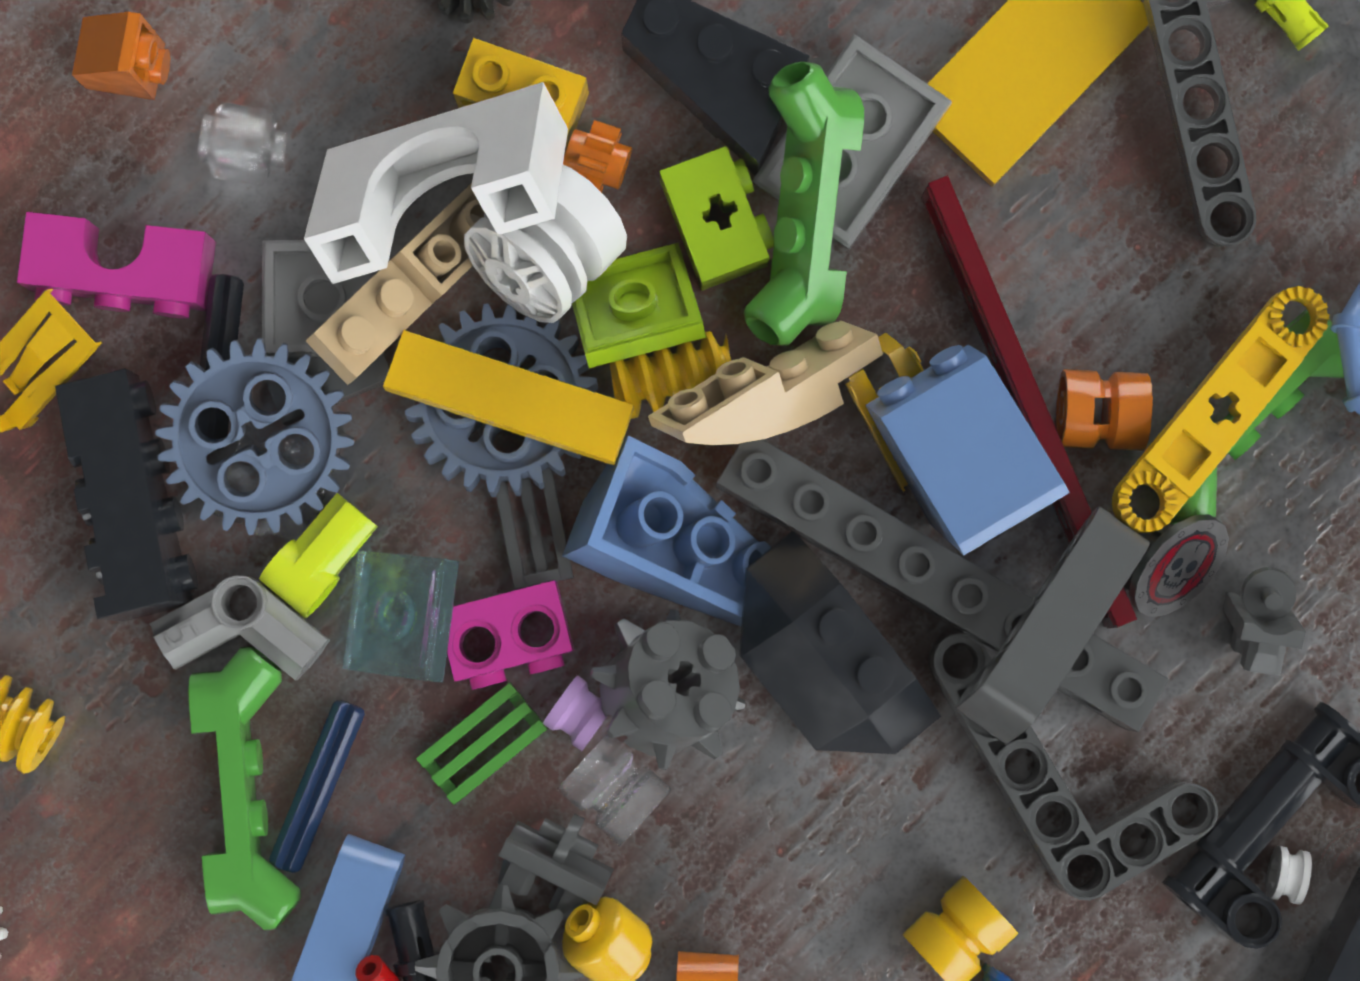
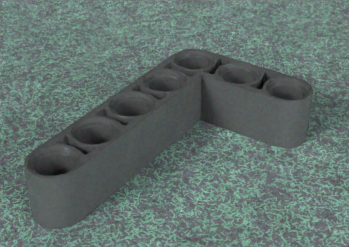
(1193, 134)
(1046, 785)

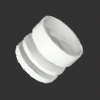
(550, 262)

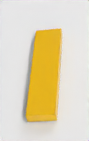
(508, 397)

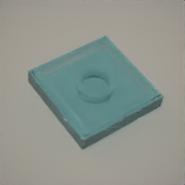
(401, 615)

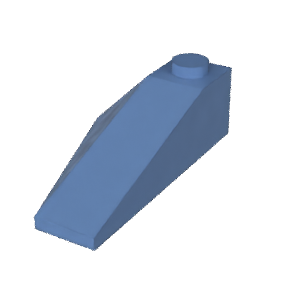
(664, 534)

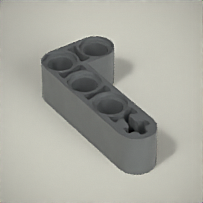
(1054, 628)

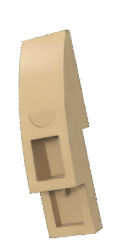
(400, 292)
(760, 401)

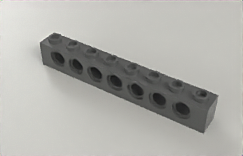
(925, 573)

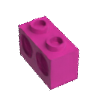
(503, 618)

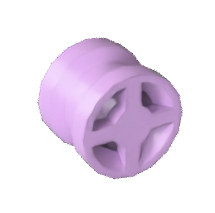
(577, 713)

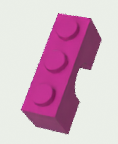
(167, 273)

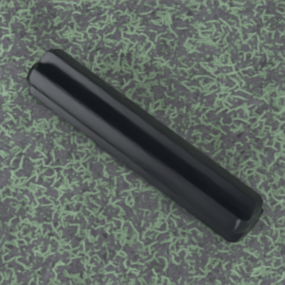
(220, 329)

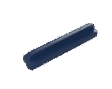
(316, 786)

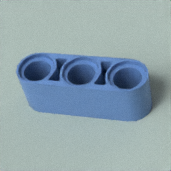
(350, 911)

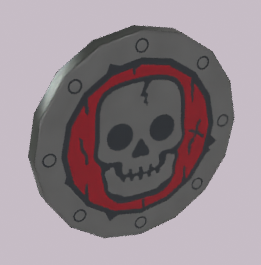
(1177, 564)

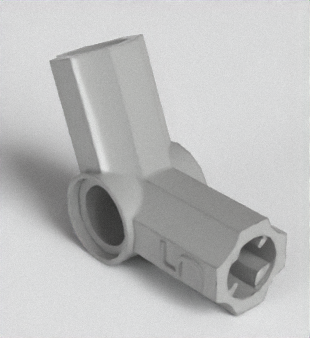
(210, 623)

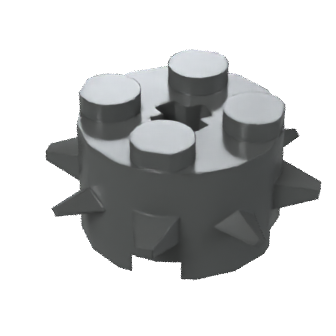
(670, 688)
(499, 930)

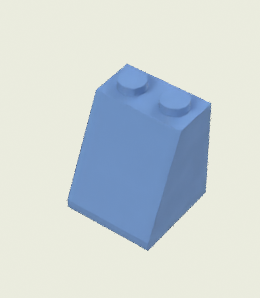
(965, 448)

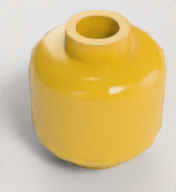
(607, 941)

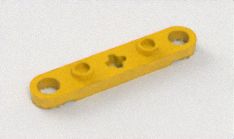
(1250, 377)

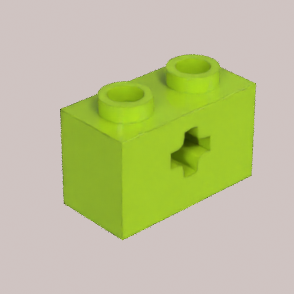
(713, 252)

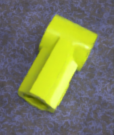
(309, 568)

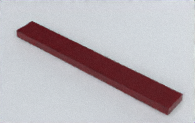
(1009, 359)

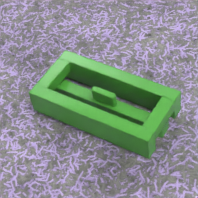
(441, 776)

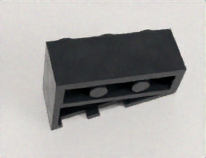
(713, 70)

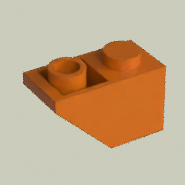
(121, 55)

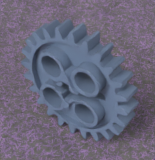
(452, 435)
(281, 484)

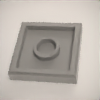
(298, 296)

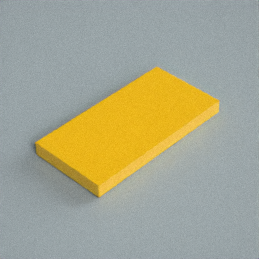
(1027, 74)

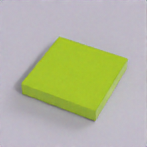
(638, 307)

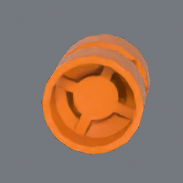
(1124, 415)

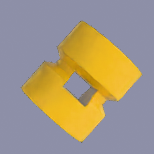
(960, 932)

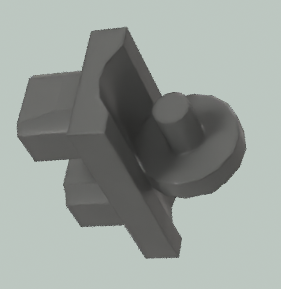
(1264, 620)
(557, 857)

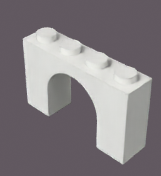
(367, 184)

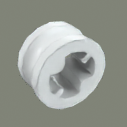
(1288, 875)

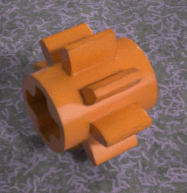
(599, 155)

